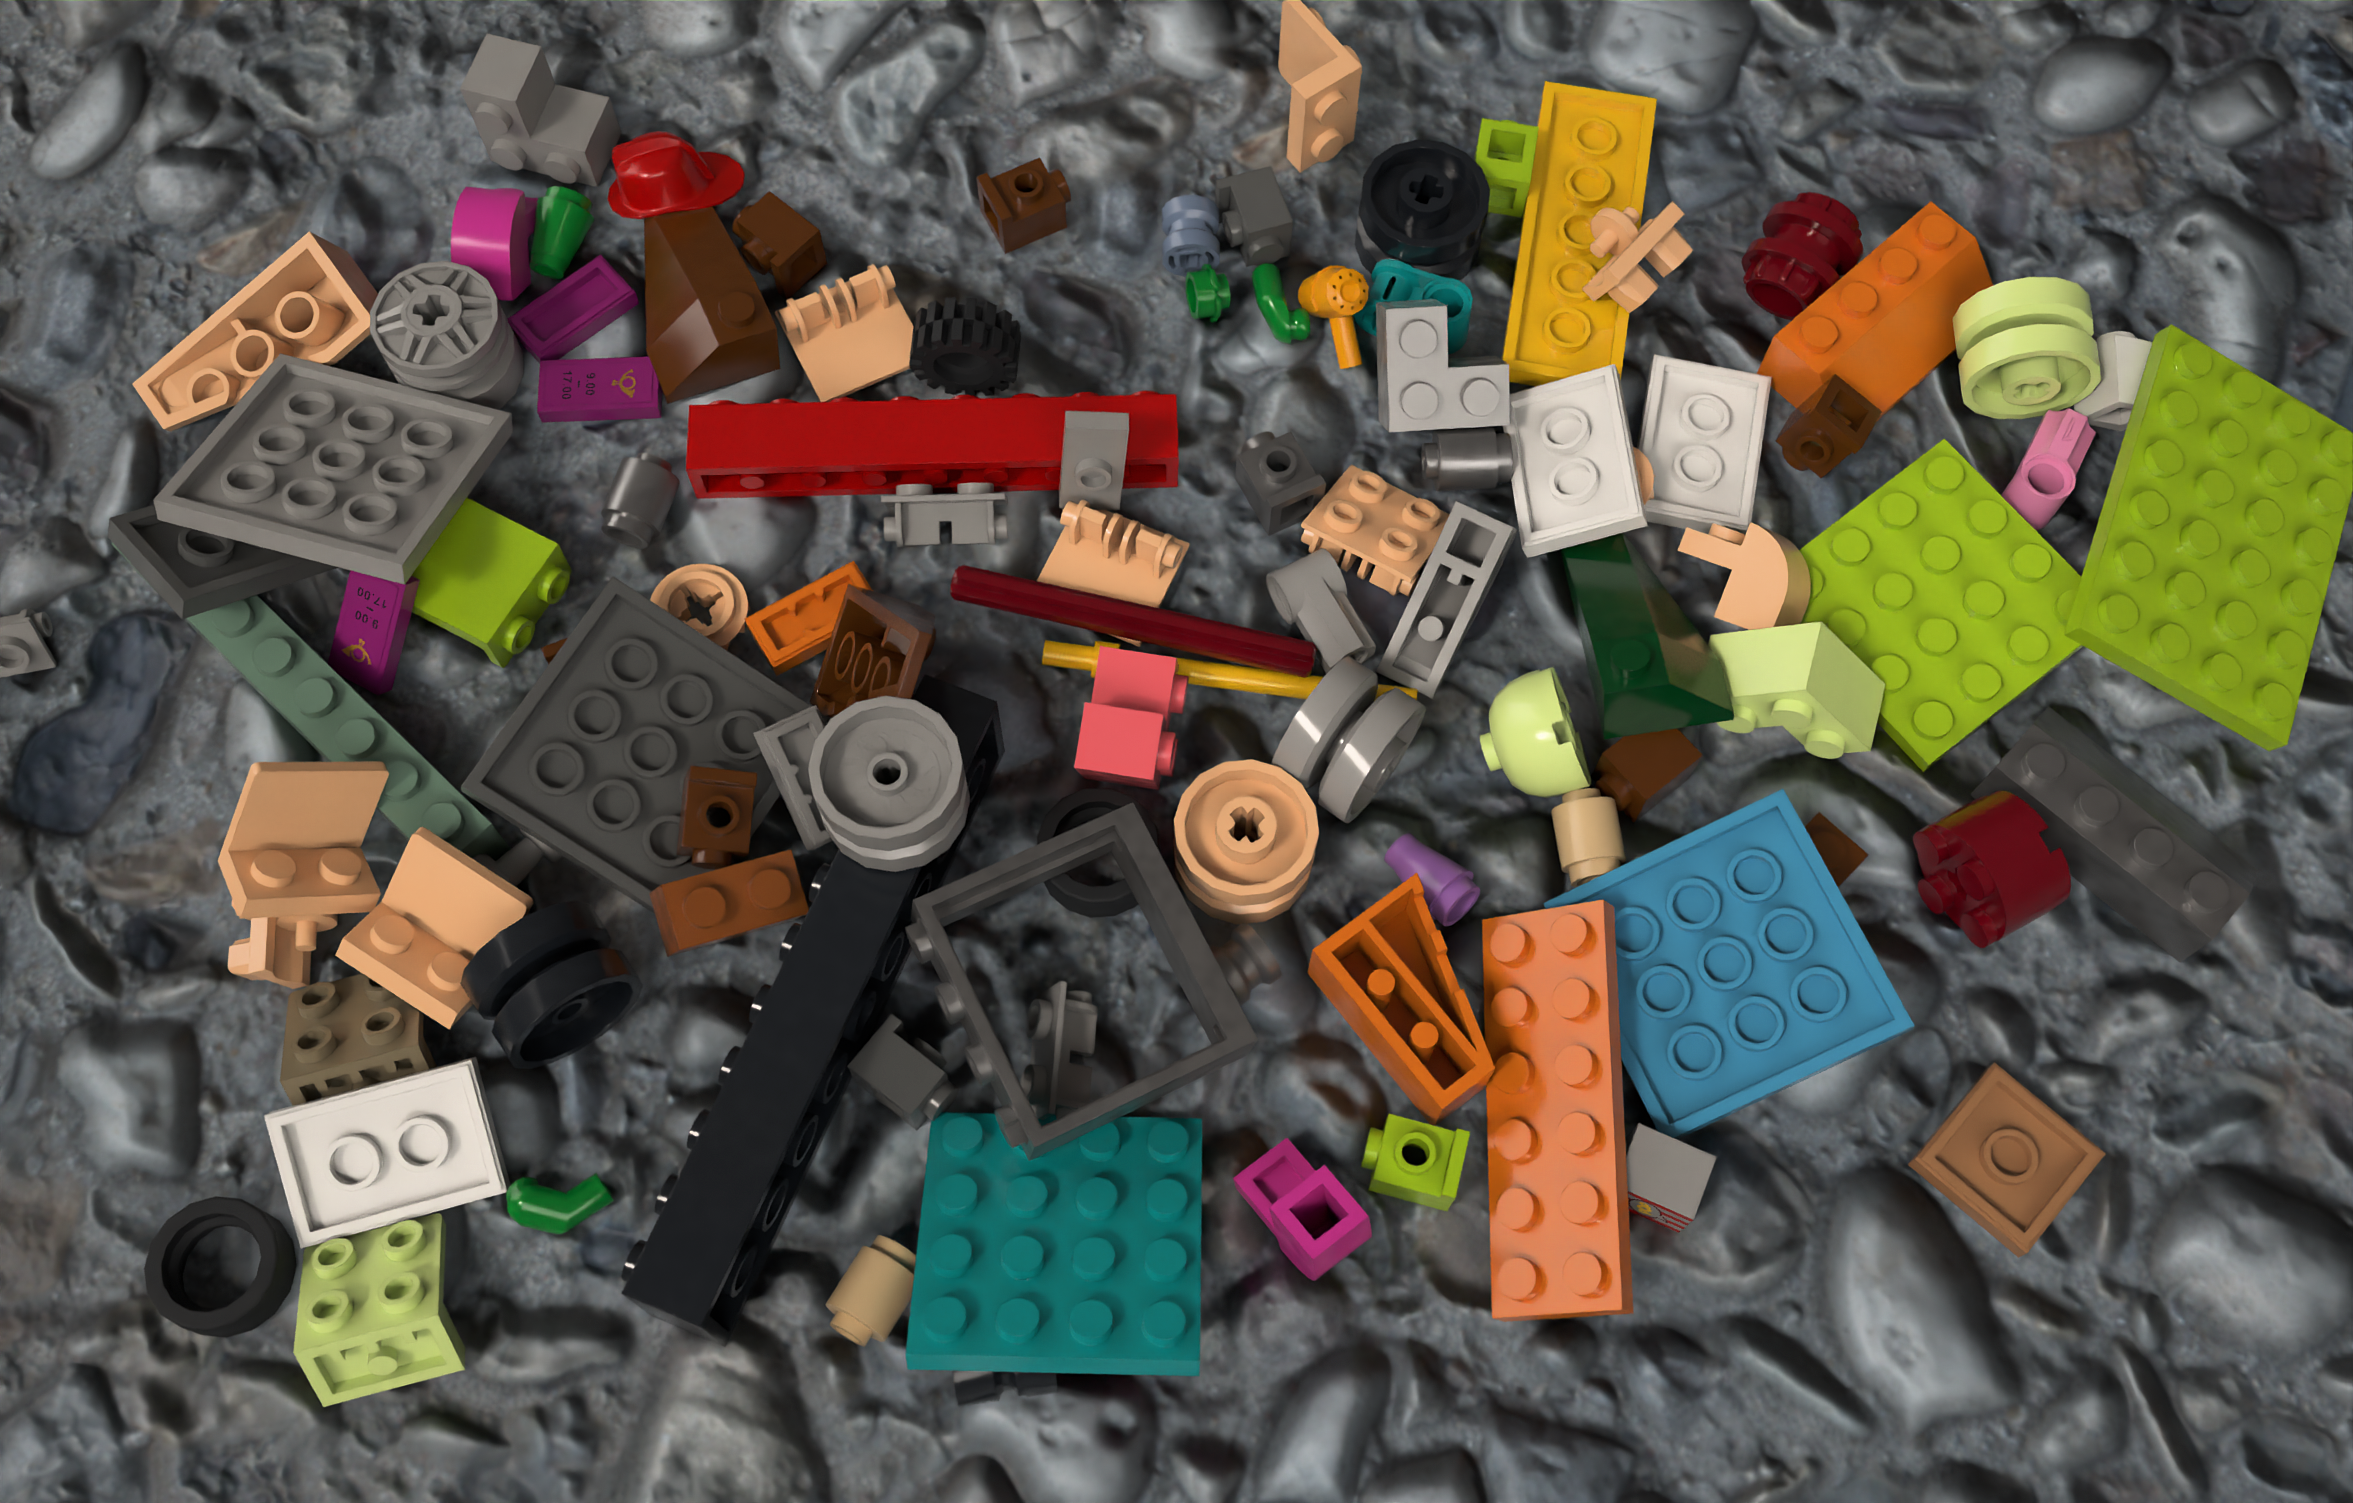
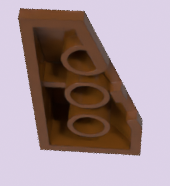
(702, 307)
(873, 650)

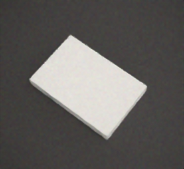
(1703, 442)
(1573, 462)
(387, 1152)

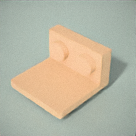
(301, 839)
(432, 926)

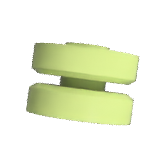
(2026, 348)

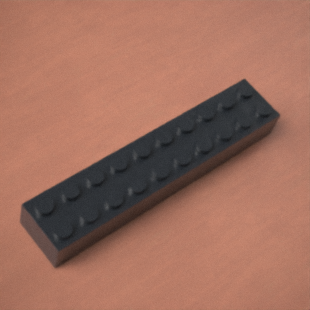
(793, 1066)

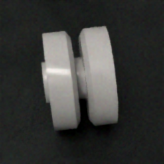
(1348, 738)
(889, 783)

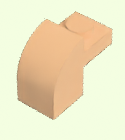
(1767, 576)

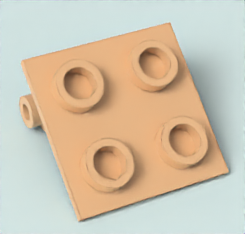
(849, 333)
(1376, 525)
(1113, 557)

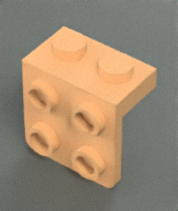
(1322, 84)

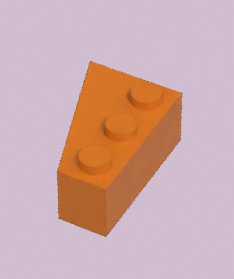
(1404, 1002)

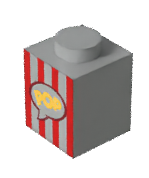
(1665, 1177)

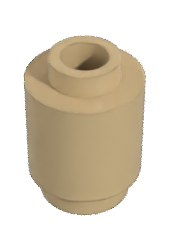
(1587, 835)
(873, 1291)

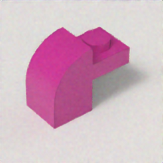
(493, 235)
(1304, 1209)

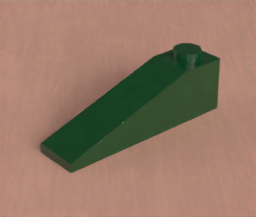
(1639, 646)

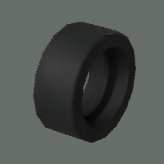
(1075, 810)
(178, 1238)

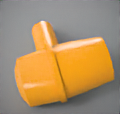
(1337, 295)

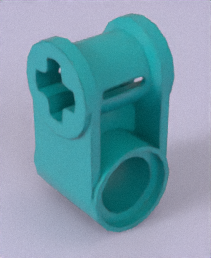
(1418, 285)

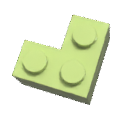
(1801, 682)

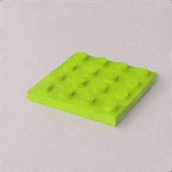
(1942, 600)

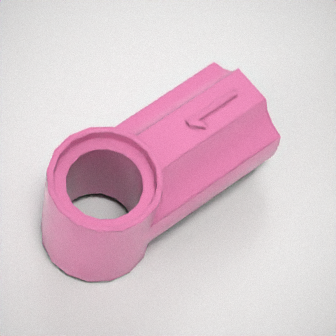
(2049, 466)

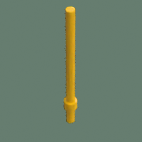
(1202, 672)

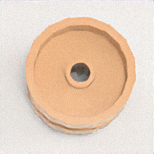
(1244, 841)

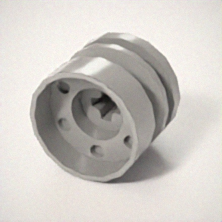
(447, 334)

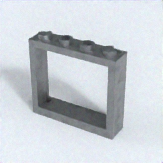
(1173, 927)

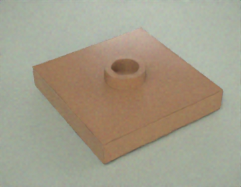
(2006, 1159)

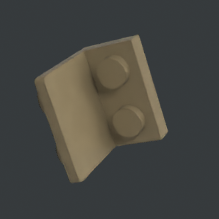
(349, 1038)

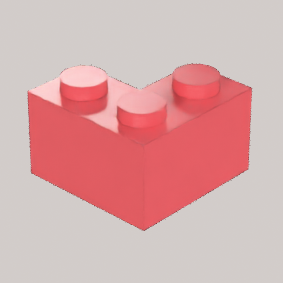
(1129, 717)

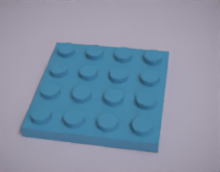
(1738, 967)

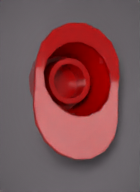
(668, 175)

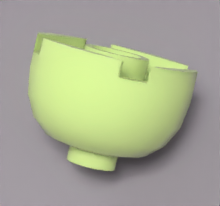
(1535, 737)

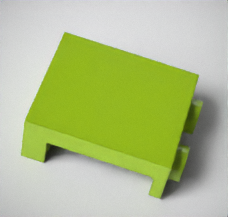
(490, 580)

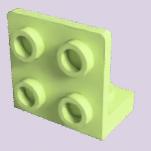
(376, 1311)

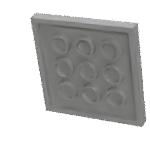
(336, 468)

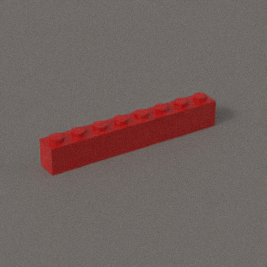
(876, 445)

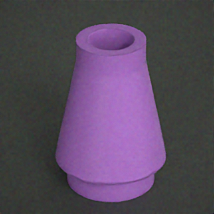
(1446, 883)

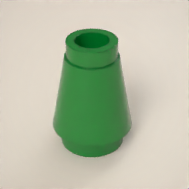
(559, 229)

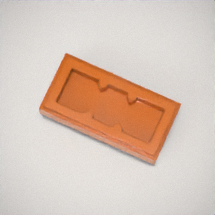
(804, 620)

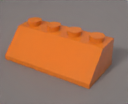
(1884, 318)

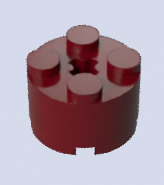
(1990, 867)

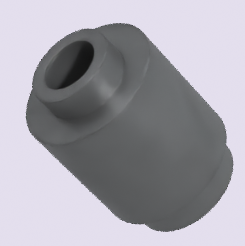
(1467, 459)
(639, 500)

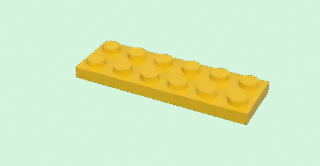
(1586, 159)

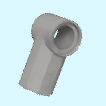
(1315, 599)

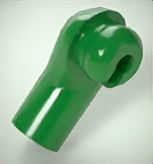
(1271, 300)
(555, 1210)

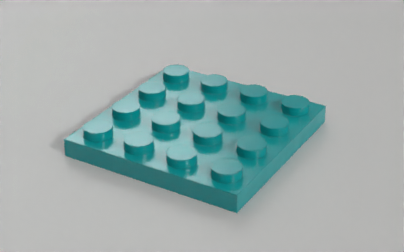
(1060, 1256)

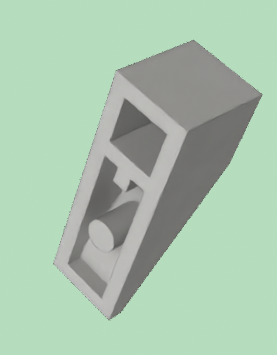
(1446, 599)

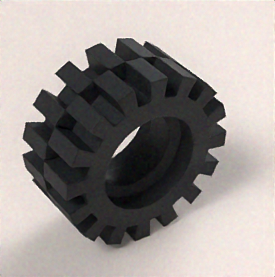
(965, 347)

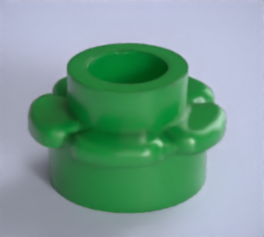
(1207, 293)

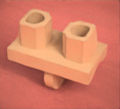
(1654, 240)
(279, 948)

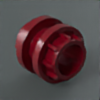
(1802, 253)

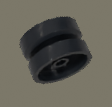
(1423, 208)
(551, 984)

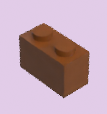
(728, 902)

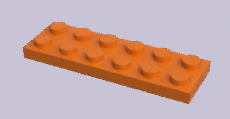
(1556, 1115)

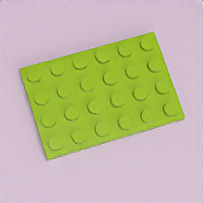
(2216, 539)

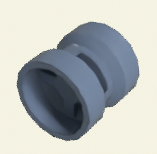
(1190, 233)

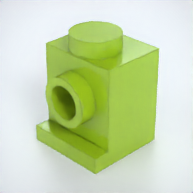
(1506, 157)
(1428, 1184)

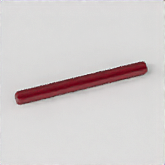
(1133, 621)

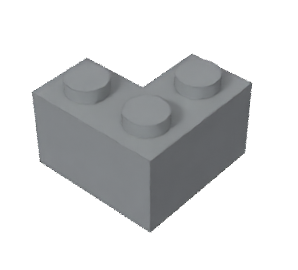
(534, 121)
(1422, 385)

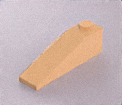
(302, 305)

